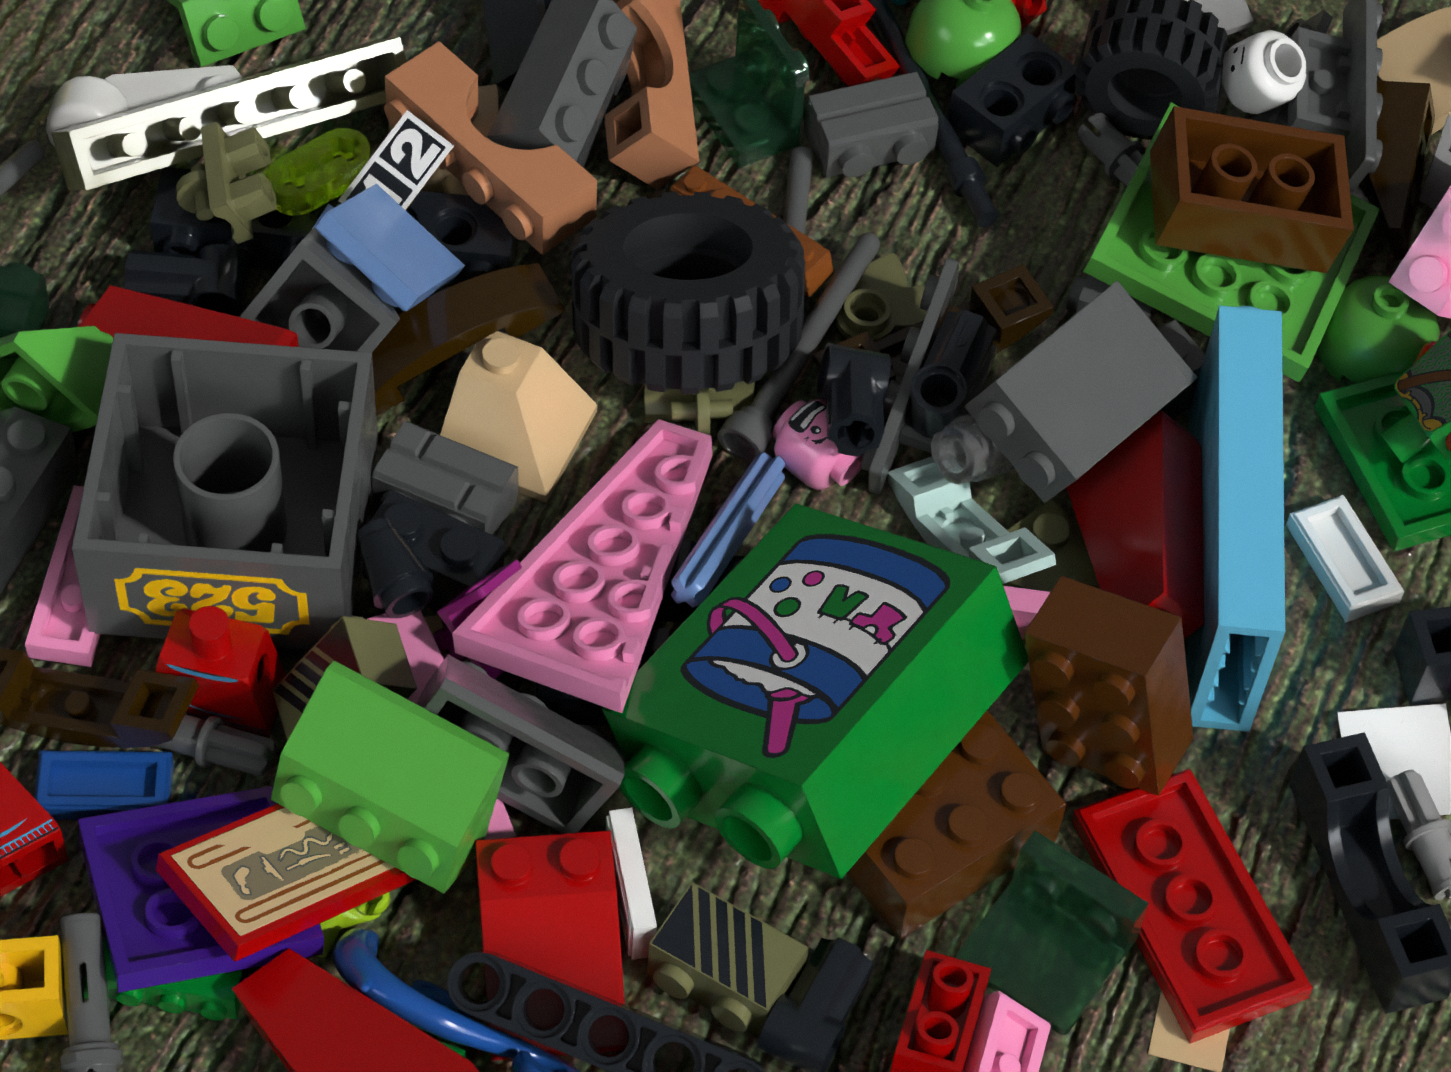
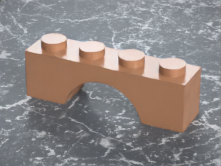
(655, 128)
(534, 191)

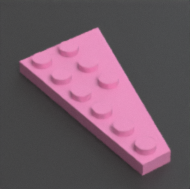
(598, 577)

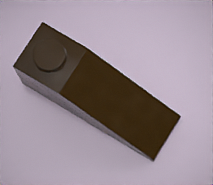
(1406, 134)

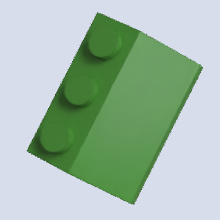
(390, 777)

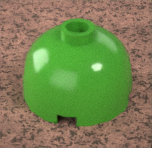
(960, 35)
(1375, 331)

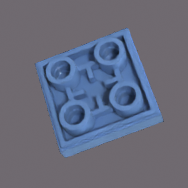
(388, 248)

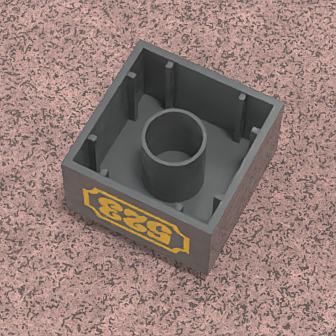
(226, 486)

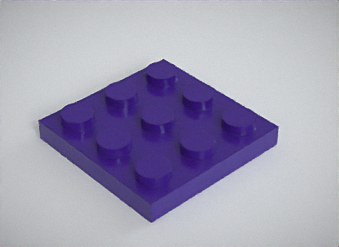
(143, 921)

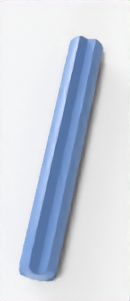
(728, 530)

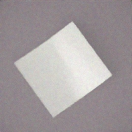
(1408, 740)

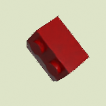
(557, 911)

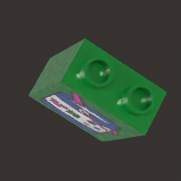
(816, 690)

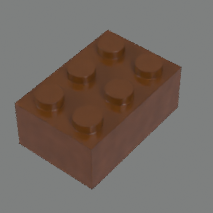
(1250, 190)
(1110, 685)
(958, 830)

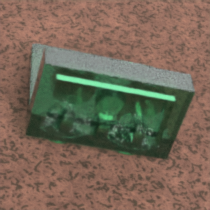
(757, 94)
(1055, 933)

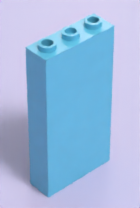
(1241, 441)

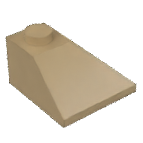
(520, 410)

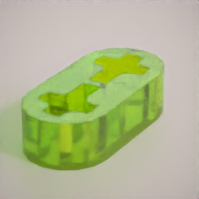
(318, 170)

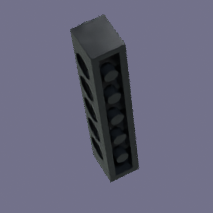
(455, 220)

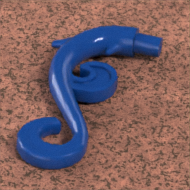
(431, 1006)

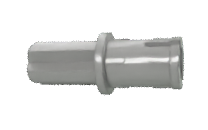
(1425, 829)

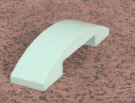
(955, 522)

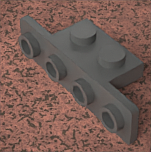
(1342, 86)
(917, 346)

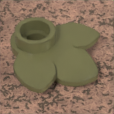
(880, 297)

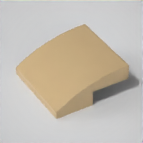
(1421, 55)

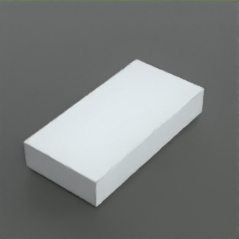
(1344, 558)
(631, 883)

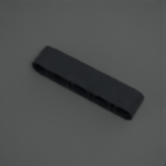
(581, 1010)

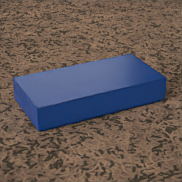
(102, 782)

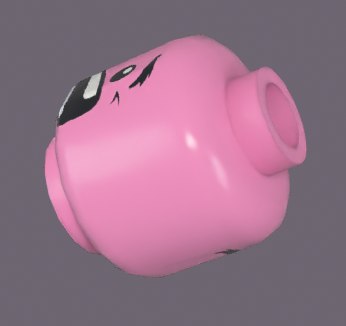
(807, 451)

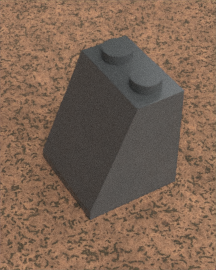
(1080, 392)

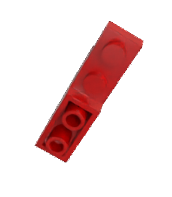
(840, 36)
(941, 1015)

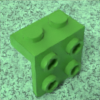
(233, 26)

